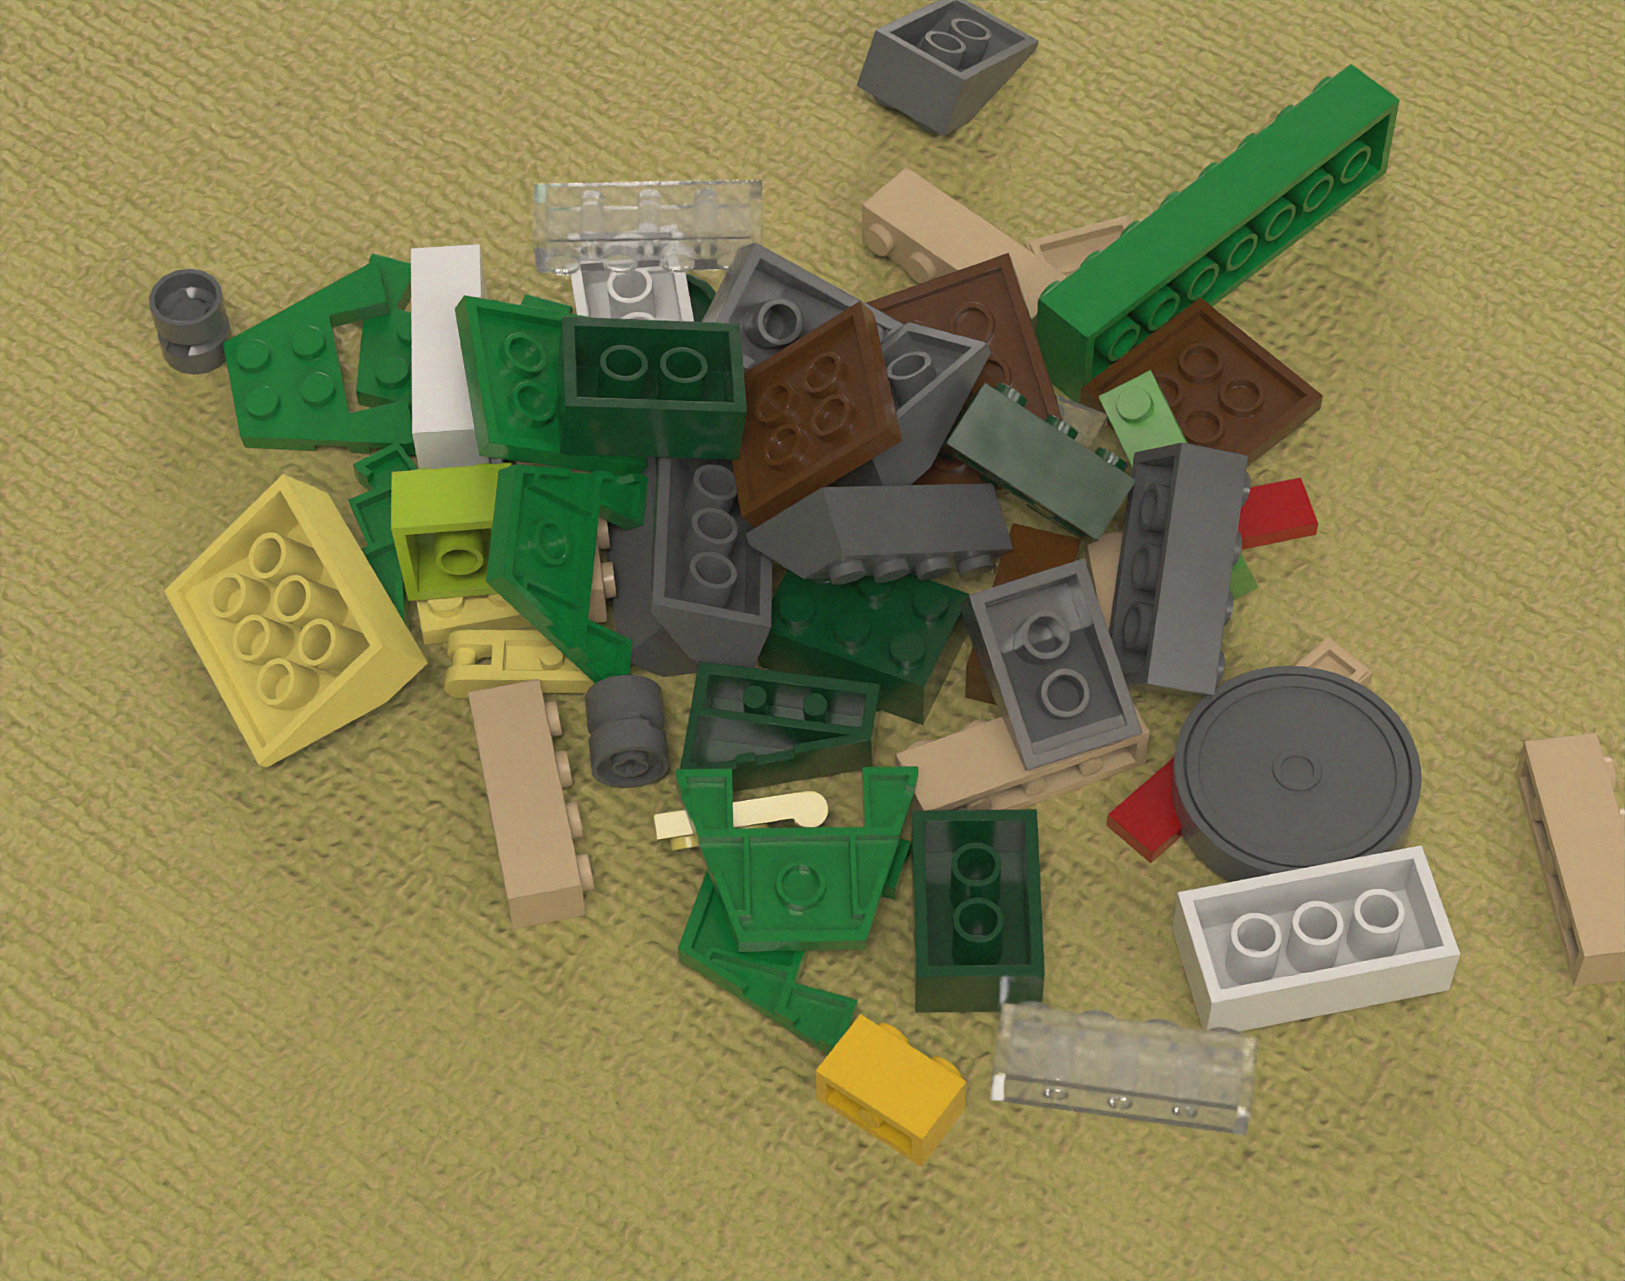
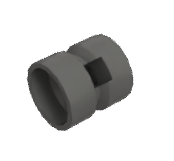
(190, 320)
(626, 731)

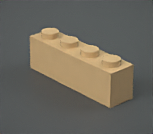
(938, 235)
(984, 772)
(528, 805)
(1580, 849)

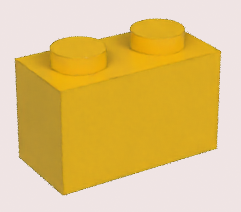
(891, 1089)

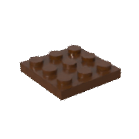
(1217, 383)
(814, 414)

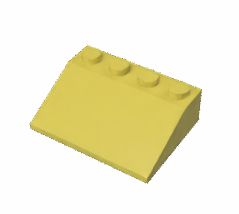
(293, 622)

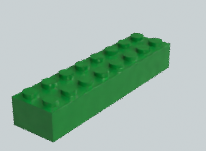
(1218, 227)

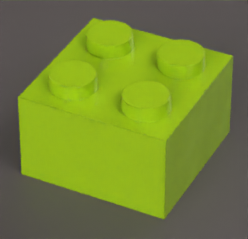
(444, 529)

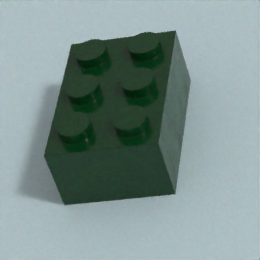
(650, 388)
(871, 633)
(976, 910)

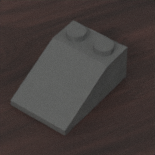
(943, 63)
(779, 303)
(929, 384)
(1051, 664)

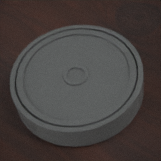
(1293, 773)

